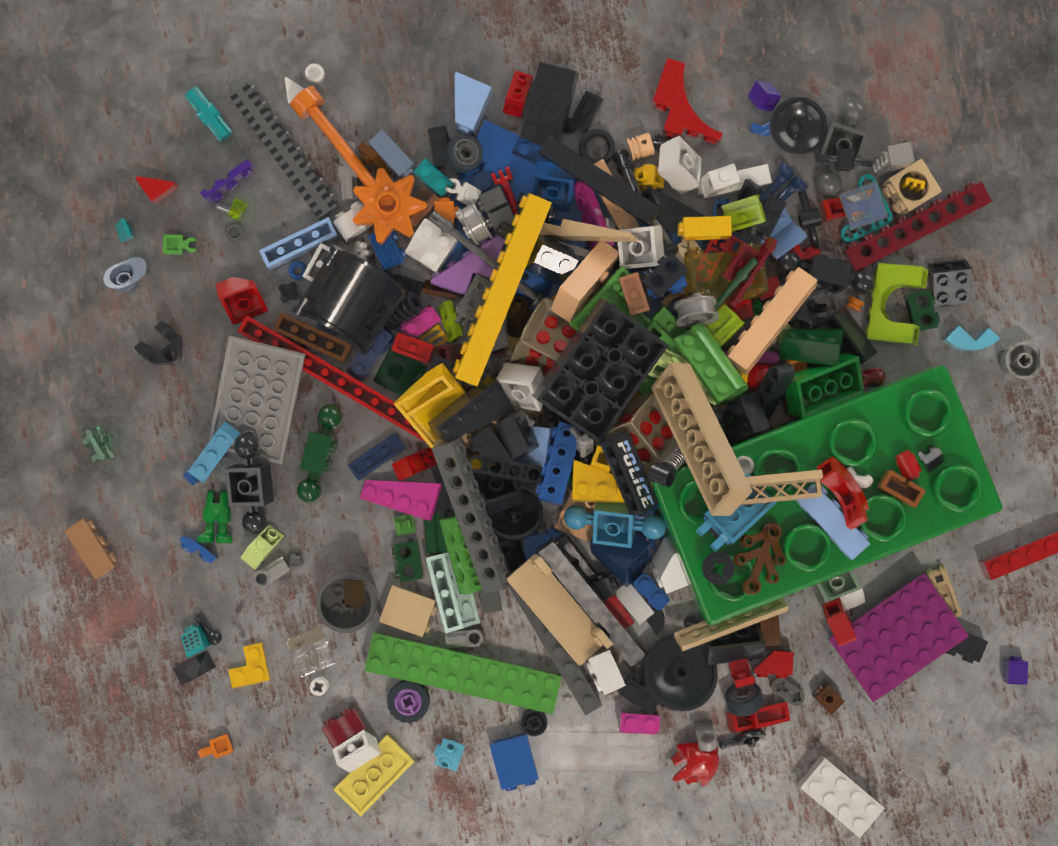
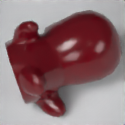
(873, 377)

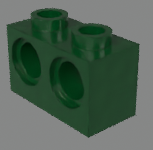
(916, 312)
(413, 560)

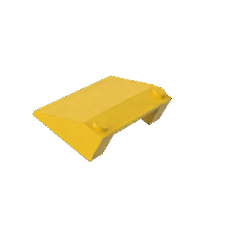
(429, 398)

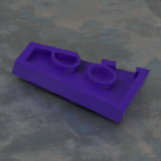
(222, 185)

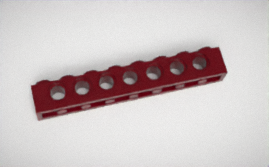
(979, 199)

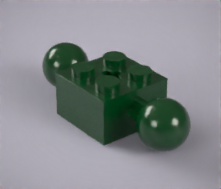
(318, 453)

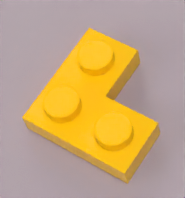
(255, 670)

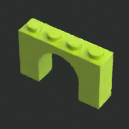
(888, 279)

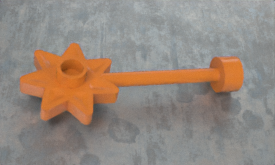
(386, 203)

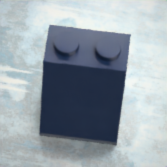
(623, 561)

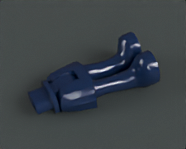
(784, 175)

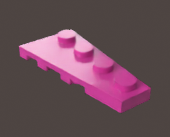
(591, 209)
(406, 497)

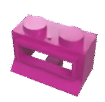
(421, 323)
(639, 723)

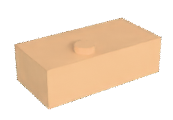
(585, 281)

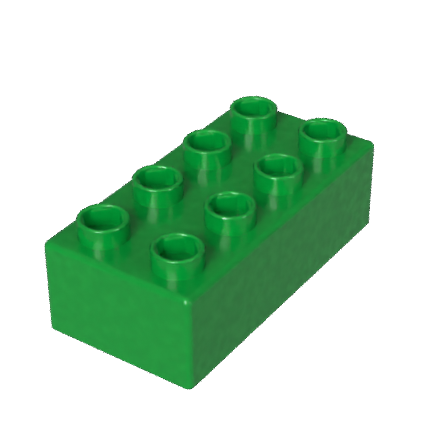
(859, 434)

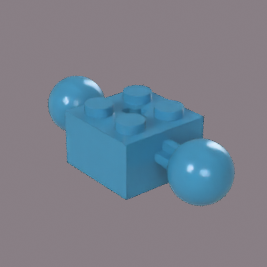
(614, 524)

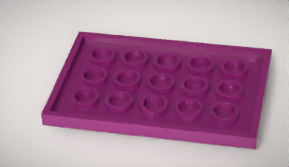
(900, 637)

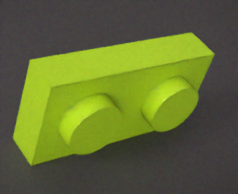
(448, 316)

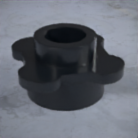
(288, 287)

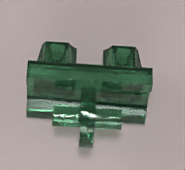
(100, 443)

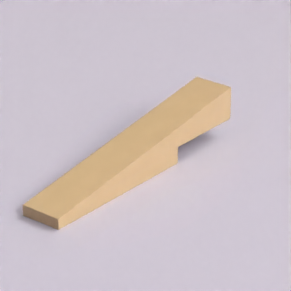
(579, 231)

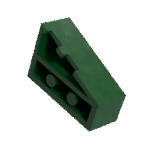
(811, 345)

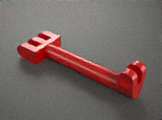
(503, 180)

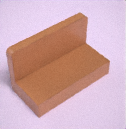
(427, 197)
(635, 294)

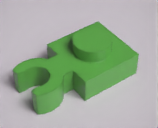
(175, 244)

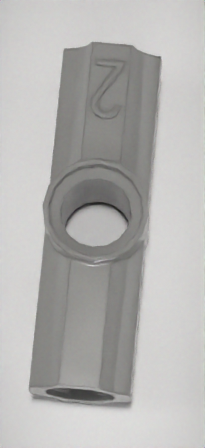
(348, 177)

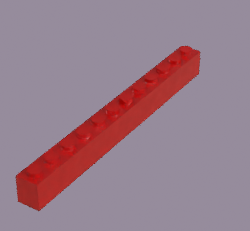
(330, 375)

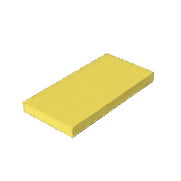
(368, 782)

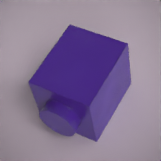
(1015, 671)

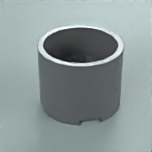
(339, 616)

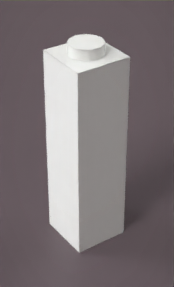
(758, 174)

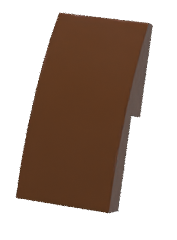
(771, 631)

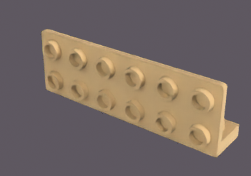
(557, 610)

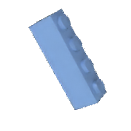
(299, 243)
(831, 519)

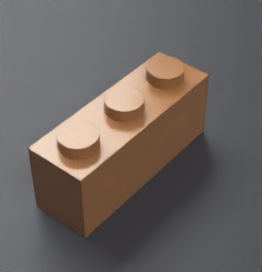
(92, 548)

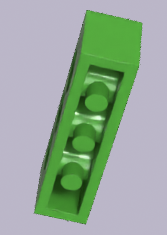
(459, 556)

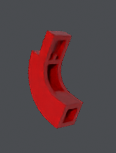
(846, 490)

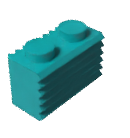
(433, 178)

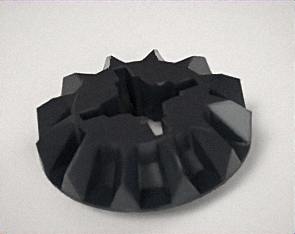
(727, 570)

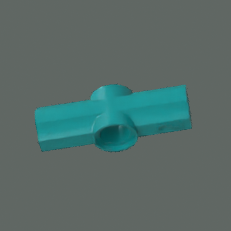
(208, 114)

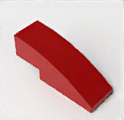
(766, 716)

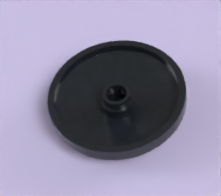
(678, 677)

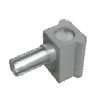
(584, 443)

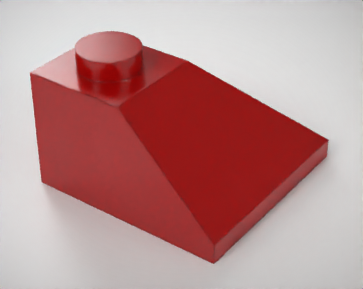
(240, 298)

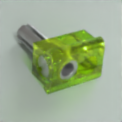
(236, 211)

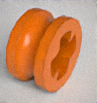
(854, 304)

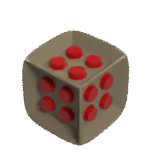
(542, 338)
(647, 428)

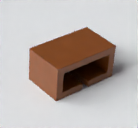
(907, 493)

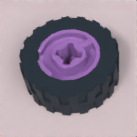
(408, 701)

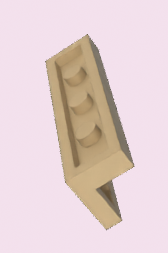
(784, 479)

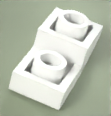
(634, 603)

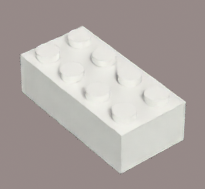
(840, 796)

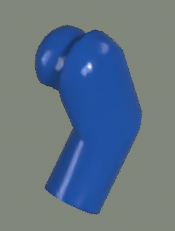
(761, 130)

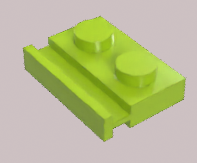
(744, 213)
(725, 326)

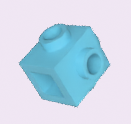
(449, 754)

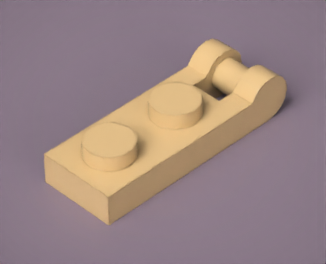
(944, 588)

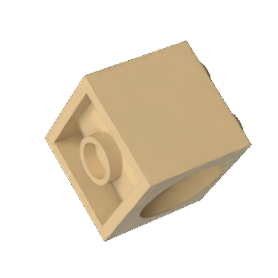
(917, 171)

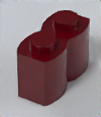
(343, 727)

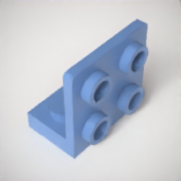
(786, 234)

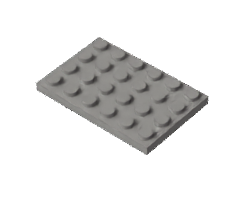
(259, 394)

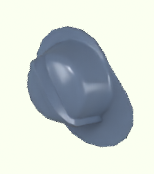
(125, 274)

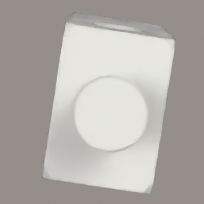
(721, 179)

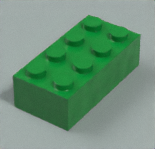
(824, 386)

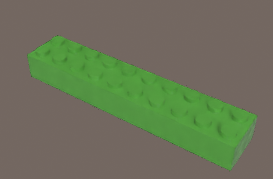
(463, 672)

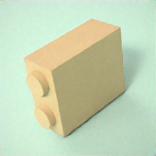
(408, 610)

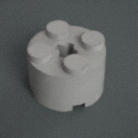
(1024, 350)

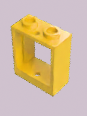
(704, 228)

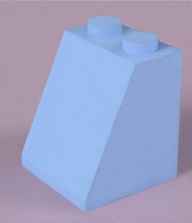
(470, 103)
(538, 456)

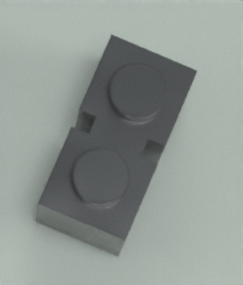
(491, 201)

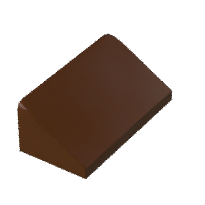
(433, 290)

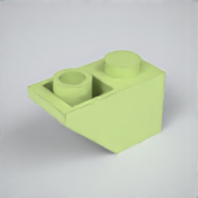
(262, 546)

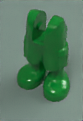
(213, 513)

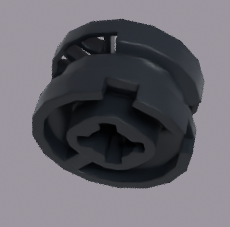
(534, 722)

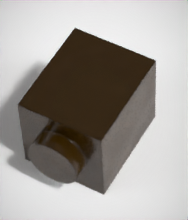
(355, 593)

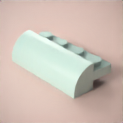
(454, 608)

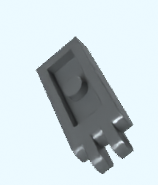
(472, 299)

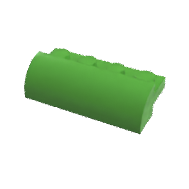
(710, 363)

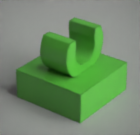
(404, 524)

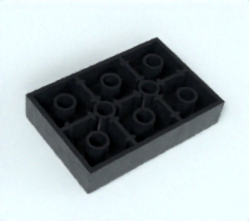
(600, 370)

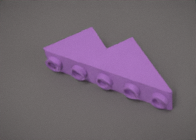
(459, 274)

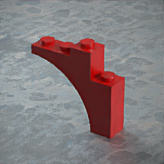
(681, 117)

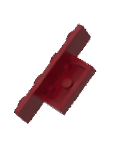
(740, 259)

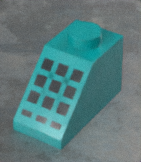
(194, 640)

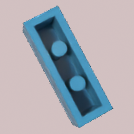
(213, 452)

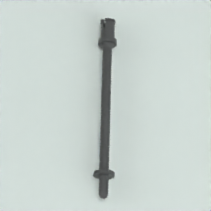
(448, 228)

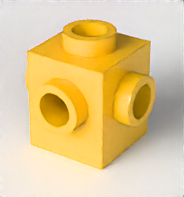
(648, 176)

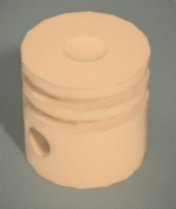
(640, 146)

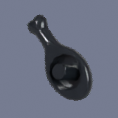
(746, 737)

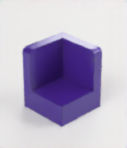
(764, 96)

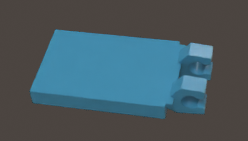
(734, 526)

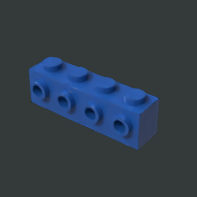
(559, 465)

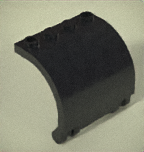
(351, 298)

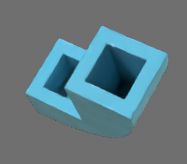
(961, 340)

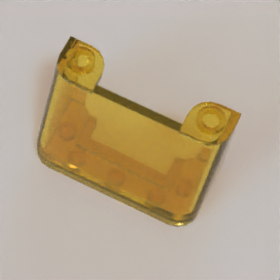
(706, 278)

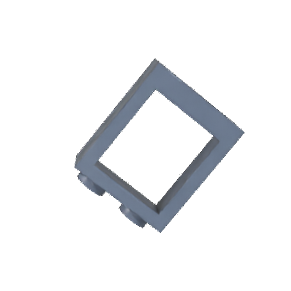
(392, 155)

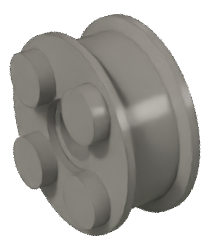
(473, 223)
(696, 310)

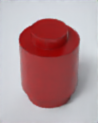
(908, 465)

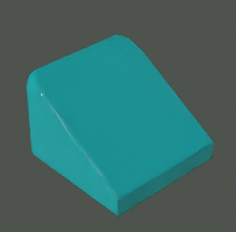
(124, 230)

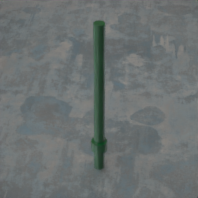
(742, 275)

